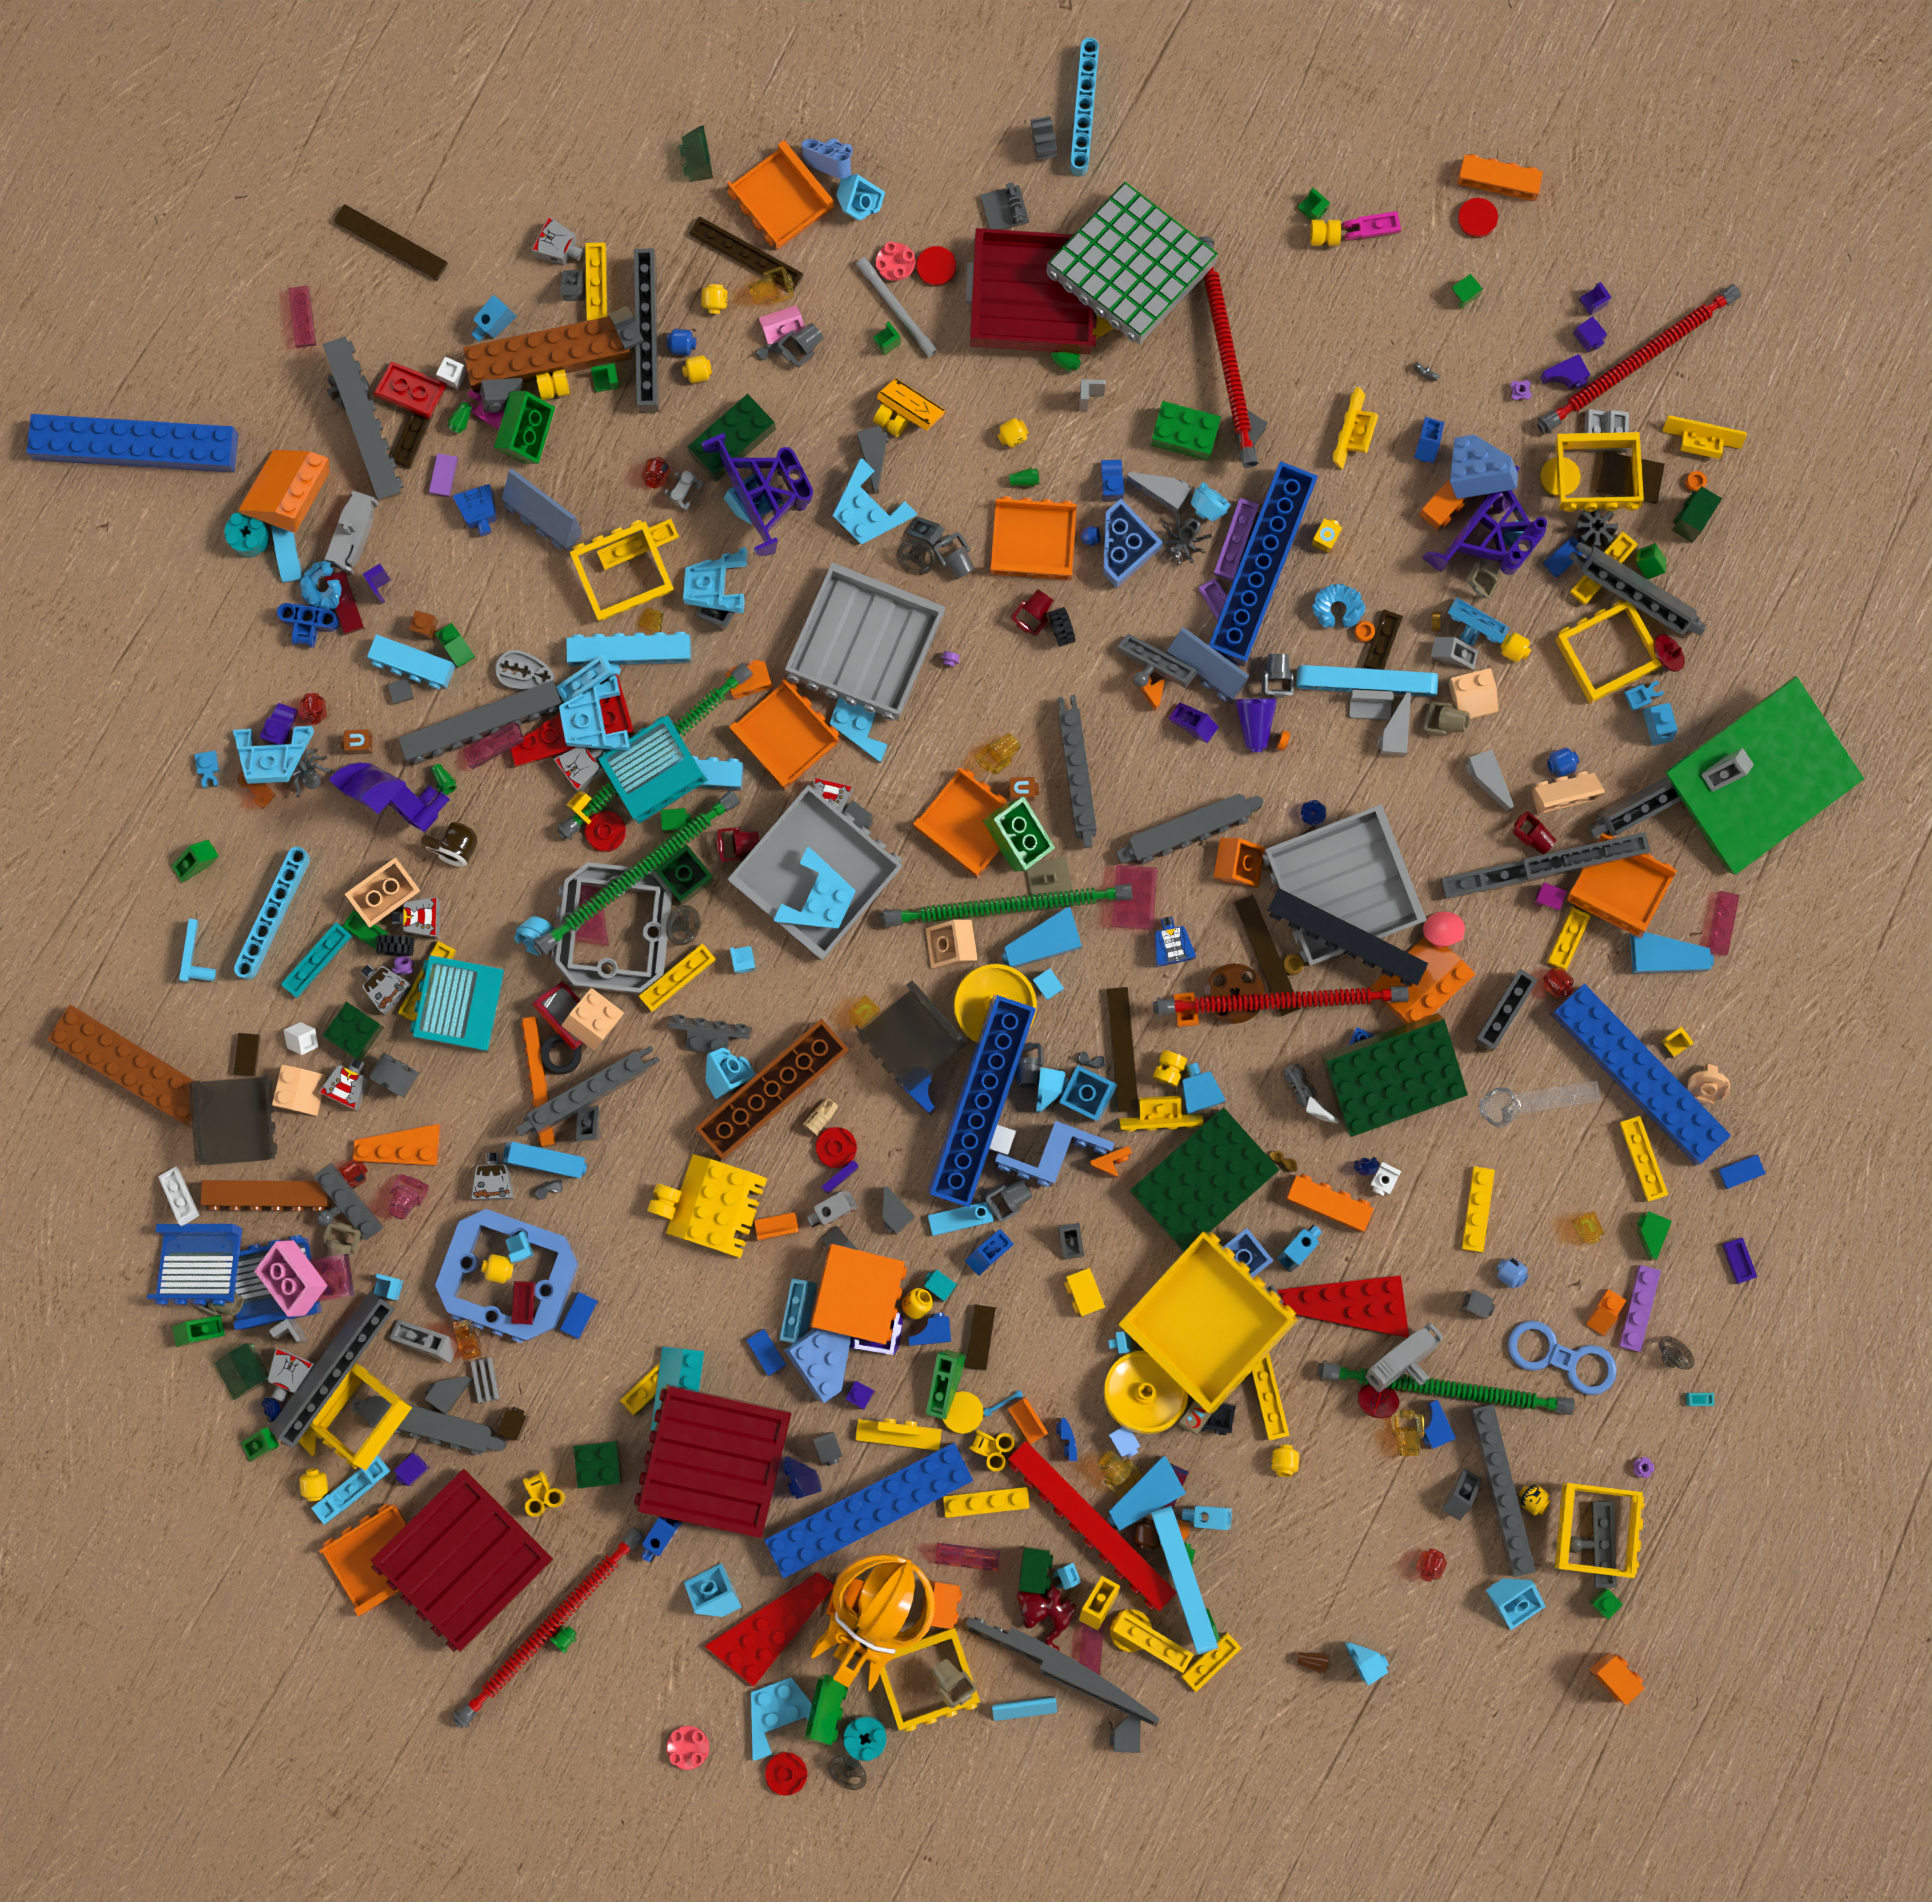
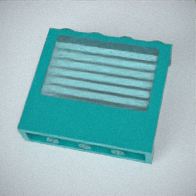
(654, 770)
(457, 1003)

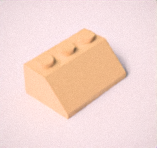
(1566, 792)
(382, 892)

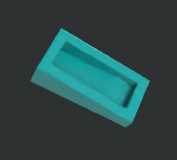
(1700, 1399)

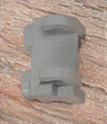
(681, 489)

